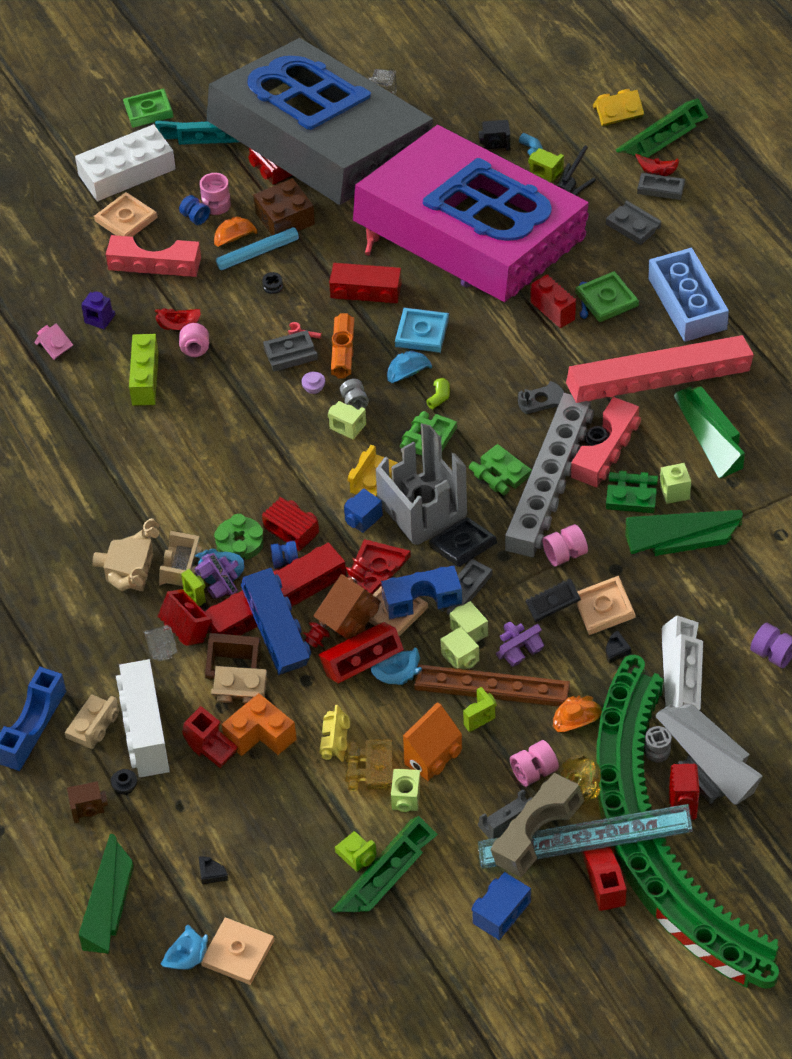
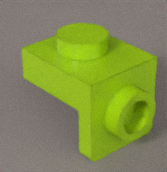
(194, 586)

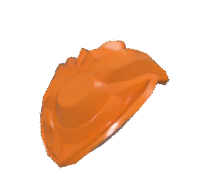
(232, 230)
(576, 713)

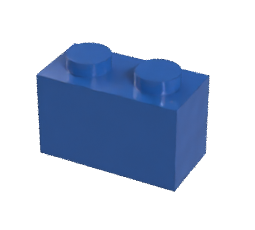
(501, 905)

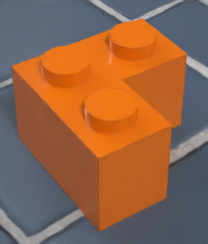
(259, 722)

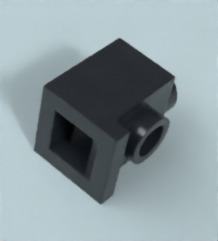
(495, 135)

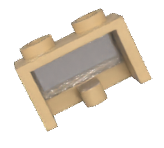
(179, 557)

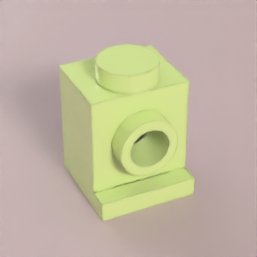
(346, 419)

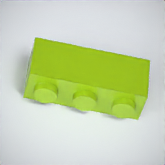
(143, 369)

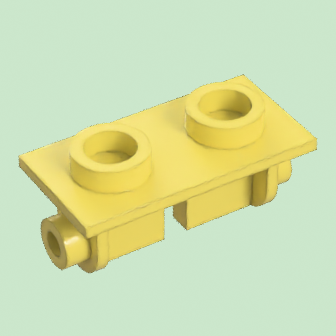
(336, 725)

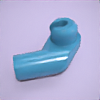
(531, 142)

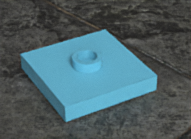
(422, 330)

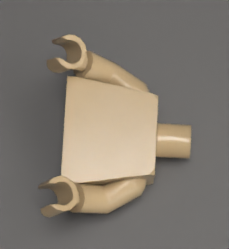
(129, 558)

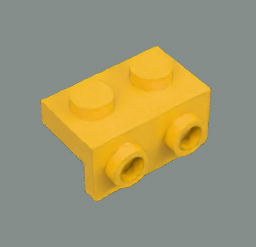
(618, 107)

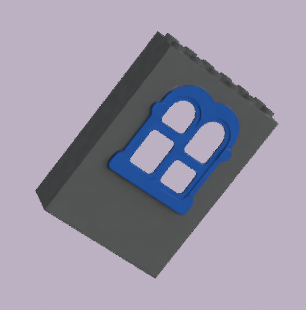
(324, 149)

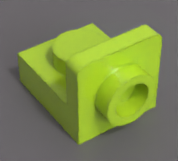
(480, 712)
(356, 851)

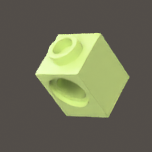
(675, 483)
(470, 620)
(460, 649)
(405, 781)

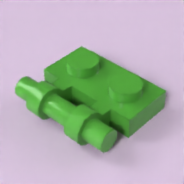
(443, 426)
(504, 465)

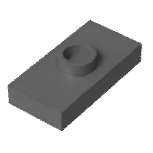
(661, 186)

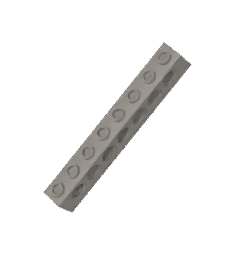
(548, 476)

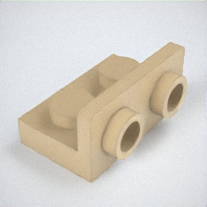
(238, 684)
(92, 721)

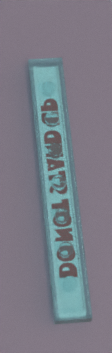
(602, 833)

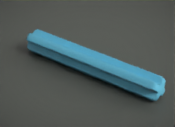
(257, 248)

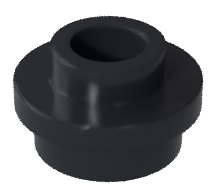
(596, 435)
(124, 787)

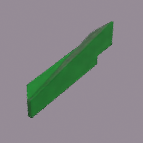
(665, 130)
(712, 429)
(681, 531)
(387, 868)
(106, 899)

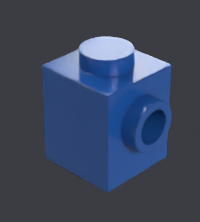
(363, 510)

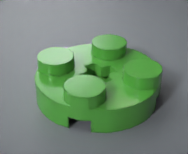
(240, 526)

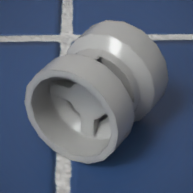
(354, 394)
(658, 744)

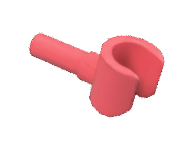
(371, 238)
(295, 328)

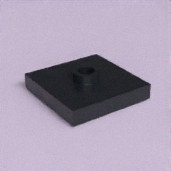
(462, 541)

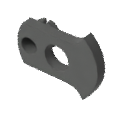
(551, 391)

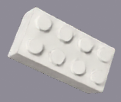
(125, 162)
(142, 718)

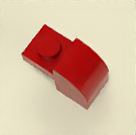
(204, 738)

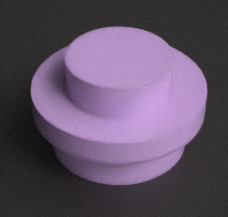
(313, 382)

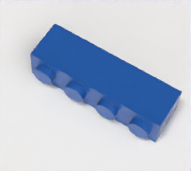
(275, 620)

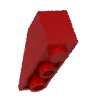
(605, 878)

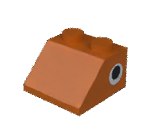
(432, 742)

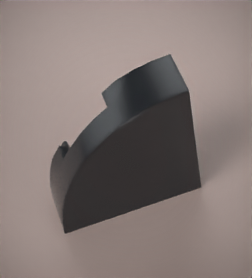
(616, 647)
(211, 871)

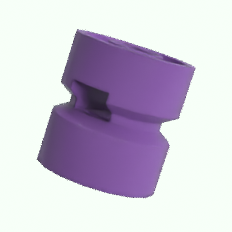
(772, 644)

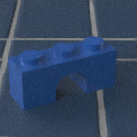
(438, 584)

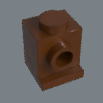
(86, 800)

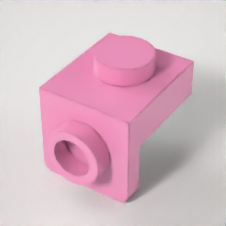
(53, 340)

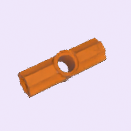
(342, 346)

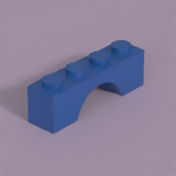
(42, 699)

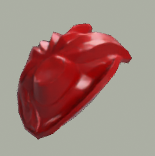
(657, 167)
(176, 320)

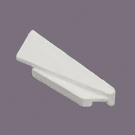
(682, 662)

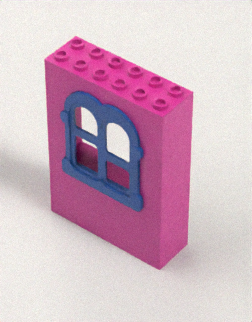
(416, 199)

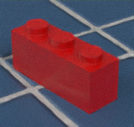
(365, 283)
(361, 652)

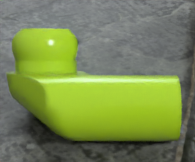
(442, 393)

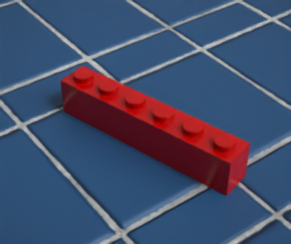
(299, 581)

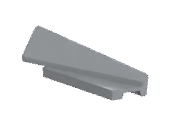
(712, 750)

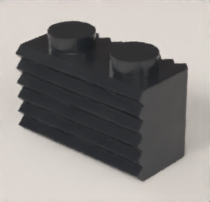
(552, 600)

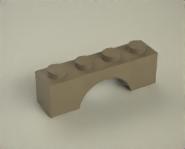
(554, 801)

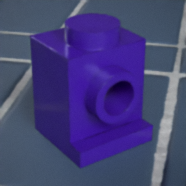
(97, 303)

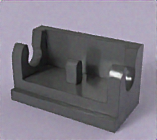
(499, 821)

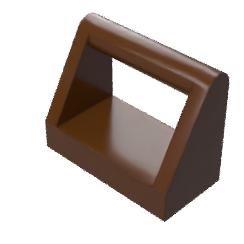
(232, 647)

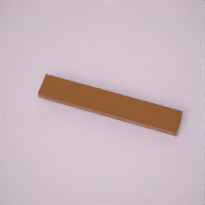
(501, 686)

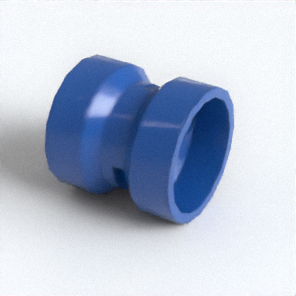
(195, 210)
(290, 554)

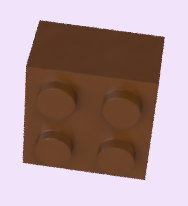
(284, 207)

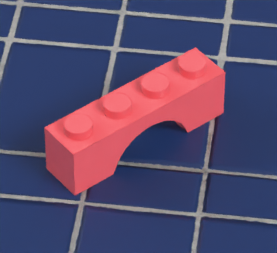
(179, 259)
(594, 462)

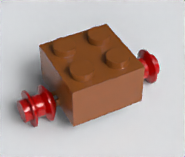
(345, 607)

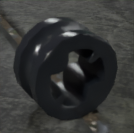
(270, 278)

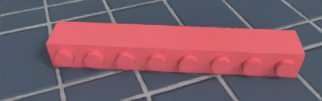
(659, 368)

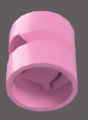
(215, 193)
(565, 545)
(532, 764)

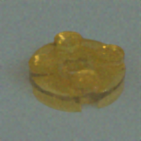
(589, 775)

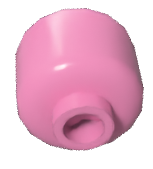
(194, 340)

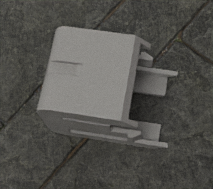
(437, 485)

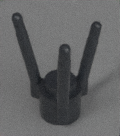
(569, 183)

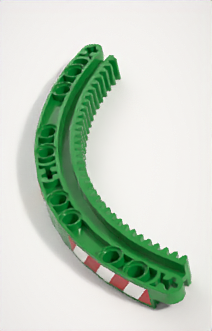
(679, 905)

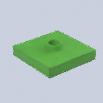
(148, 108)
(607, 296)

